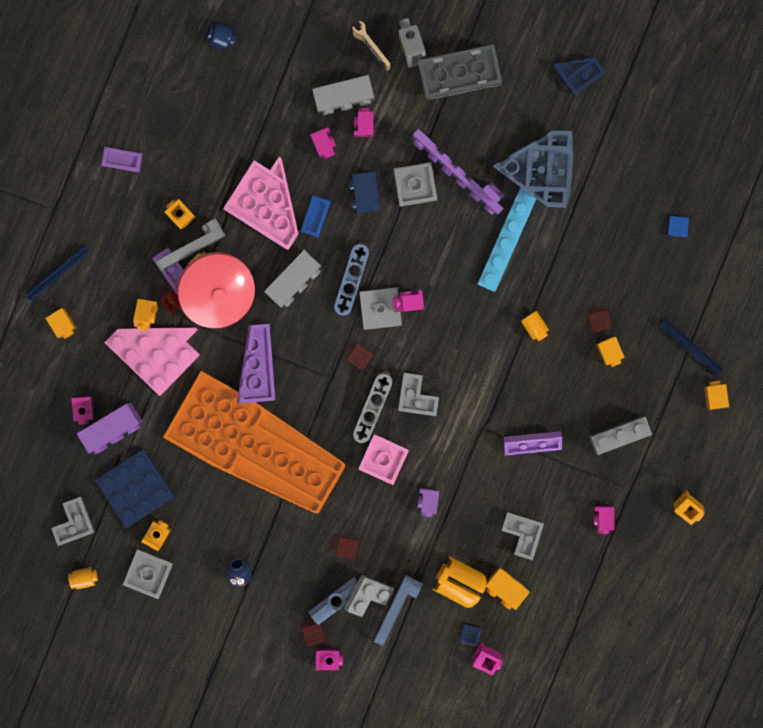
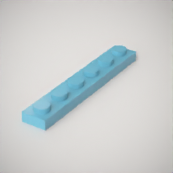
(507, 240)

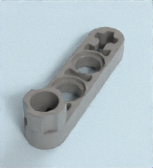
(212, 234)
(370, 406)

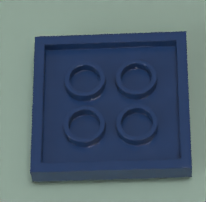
(135, 488)

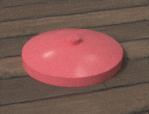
(216, 290)

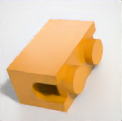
(506, 588)

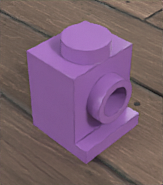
(428, 502)

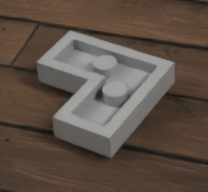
(412, 400)
(78, 525)
(528, 532)
(365, 591)

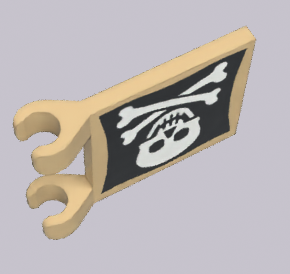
(361, 35)

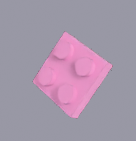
(383, 459)

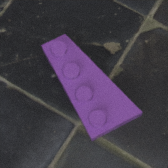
(257, 367)

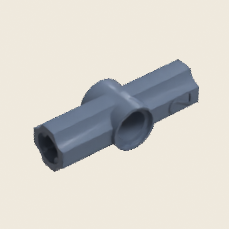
(326, 609)

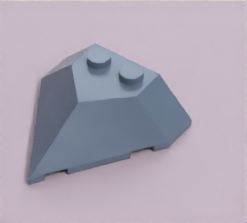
(543, 168)

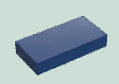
(315, 216)

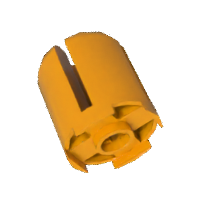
(456, 591)

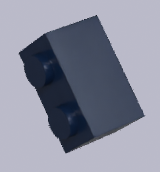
(366, 192)

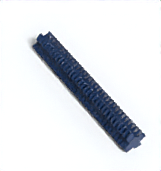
(53, 276)
(689, 345)

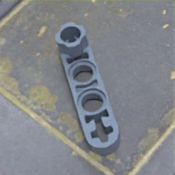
(348, 278)
(408, 587)

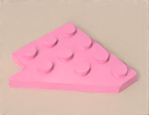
(265, 203)
(155, 354)

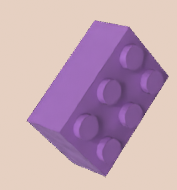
(110, 429)

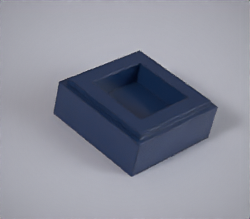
(470, 634)

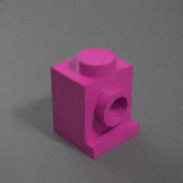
(364, 123)
(323, 143)
(408, 301)
(88, 404)
(604, 519)
(323, 654)
(491, 663)

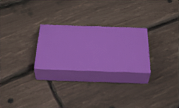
(122, 159)
(493, 192)

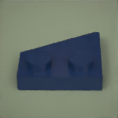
(579, 73)

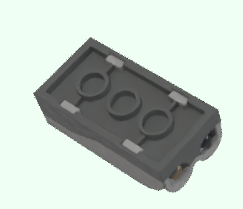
(460, 72)

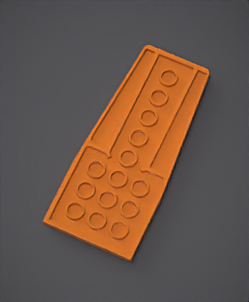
(253, 445)

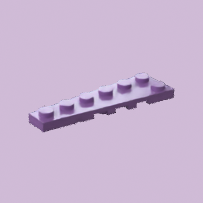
(422, 141)

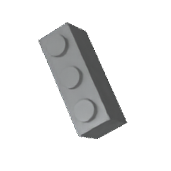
(343, 95)
(293, 279)
(620, 435)

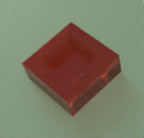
(171, 302)
(600, 321)
(360, 357)
(347, 548)
(313, 634)

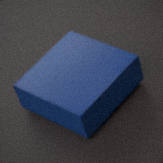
(678, 226)

